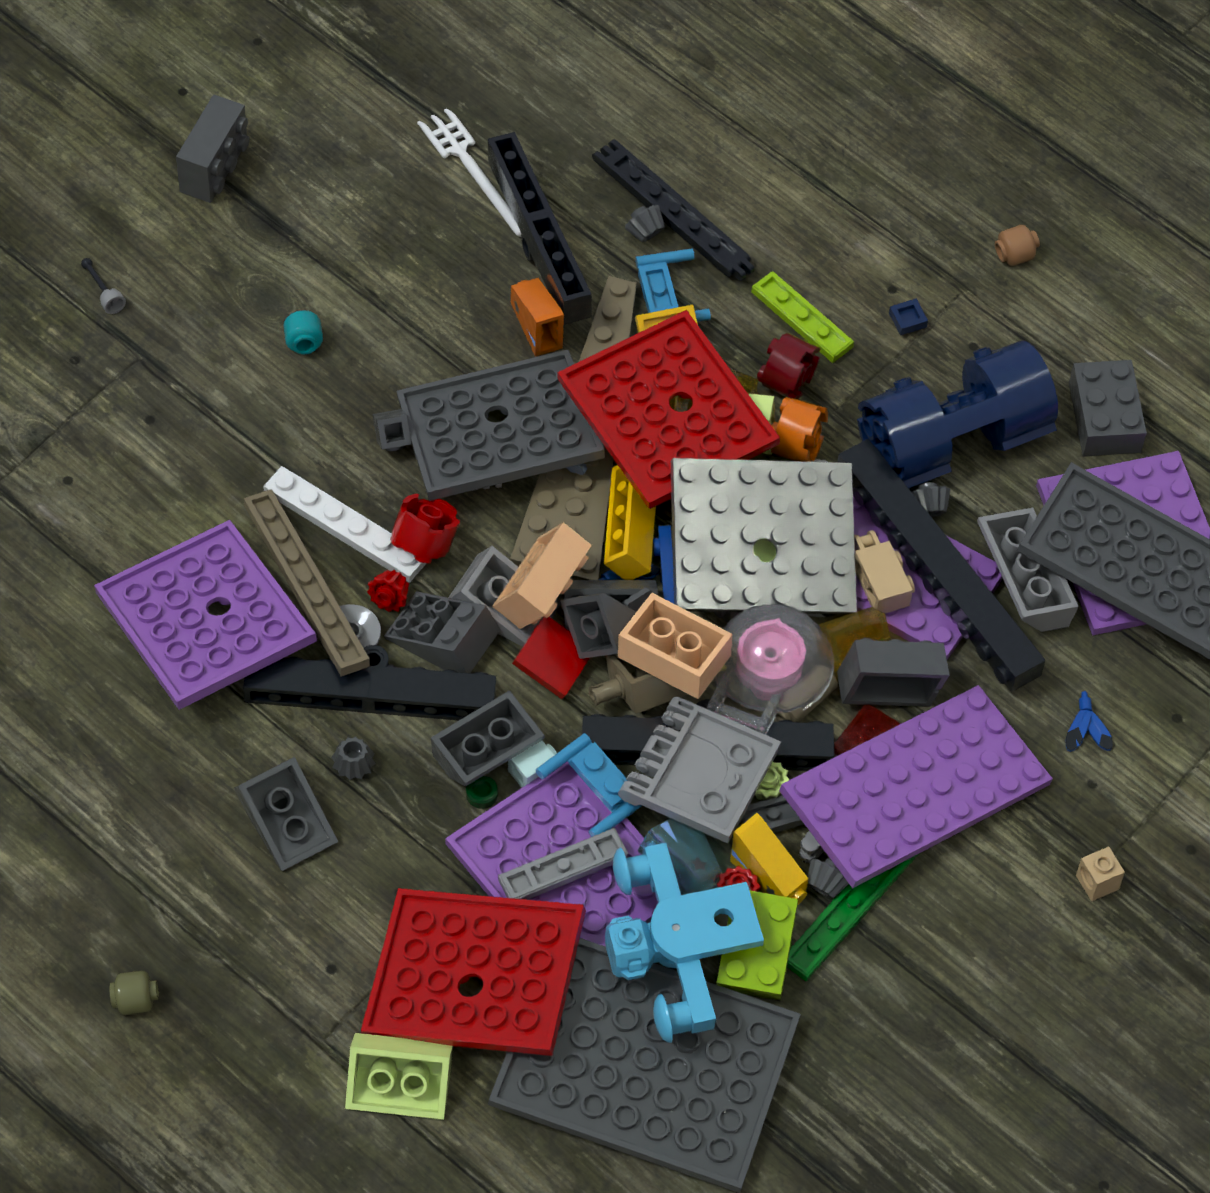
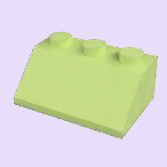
(398, 1076)

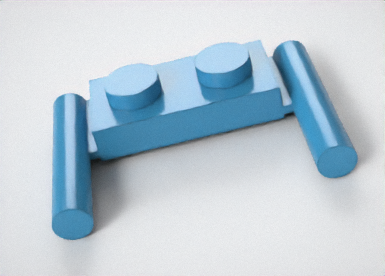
(657, 283)
(599, 775)

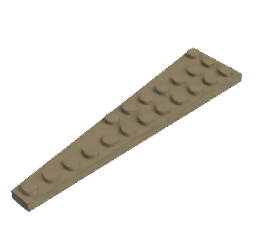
(573, 497)

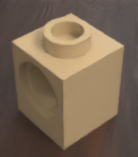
(1100, 873)

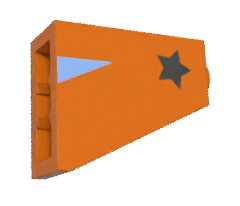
(538, 315)

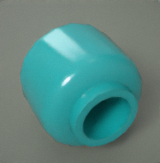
(303, 332)

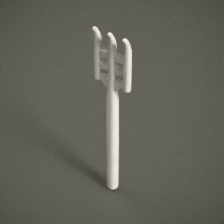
(459, 150)

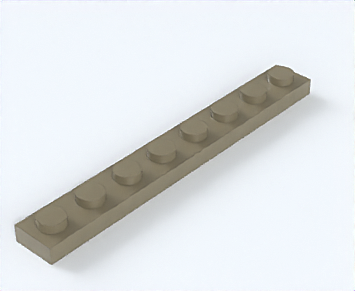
(306, 583)

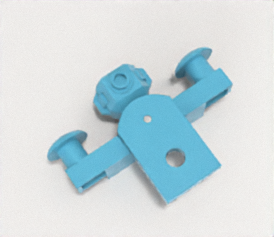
(678, 936)

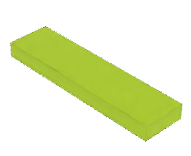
(802, 316)

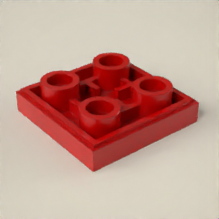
(551, 657)

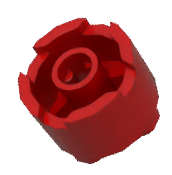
(425, 528)

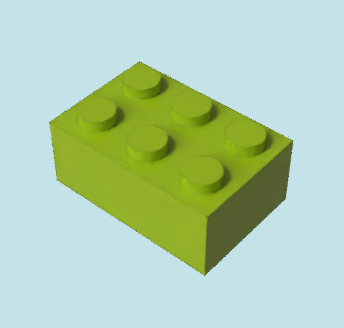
(763, 968)

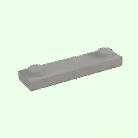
(562, 866)

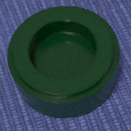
(482, 792)

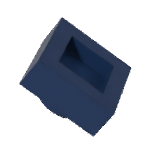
(908, 316)

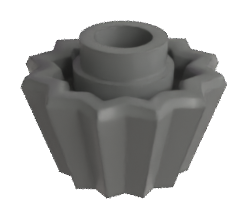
(645, 223)
(933, 498)
(353, 758)
(825, 878)

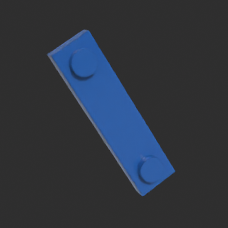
(663, 547)

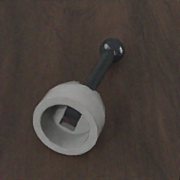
(110, 300)

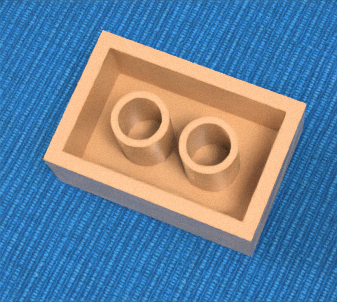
(543, 576)
(674, 645)

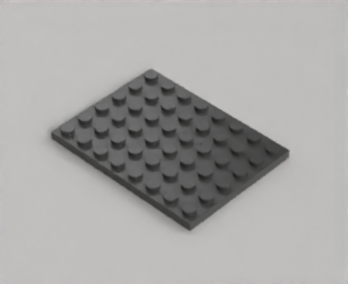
(624, 1087)

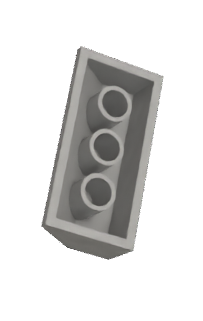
(1038, 593)

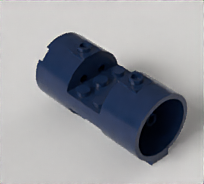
(1005, 396)

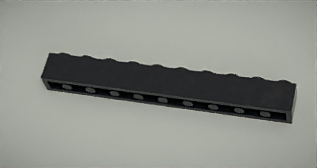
(942, 568)

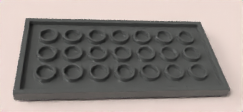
(1126, 555)

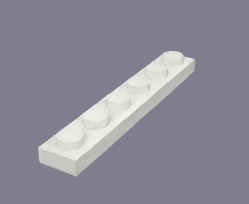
(342, 522)

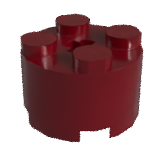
(789, 365)

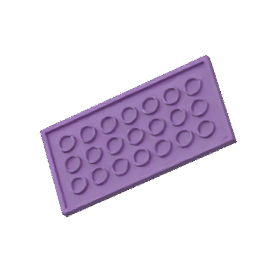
(915, 785)

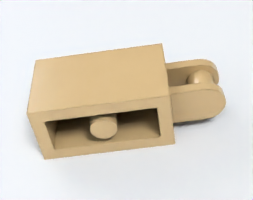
(882, 573)

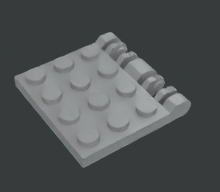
(703, 771)

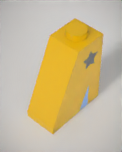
(761, 851)

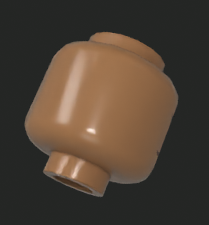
(1016, 245)

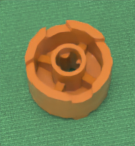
(799, 430)

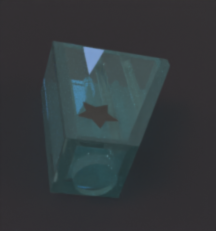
(690, 855)

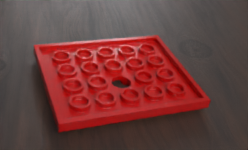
(628, 395)
(443, 939)

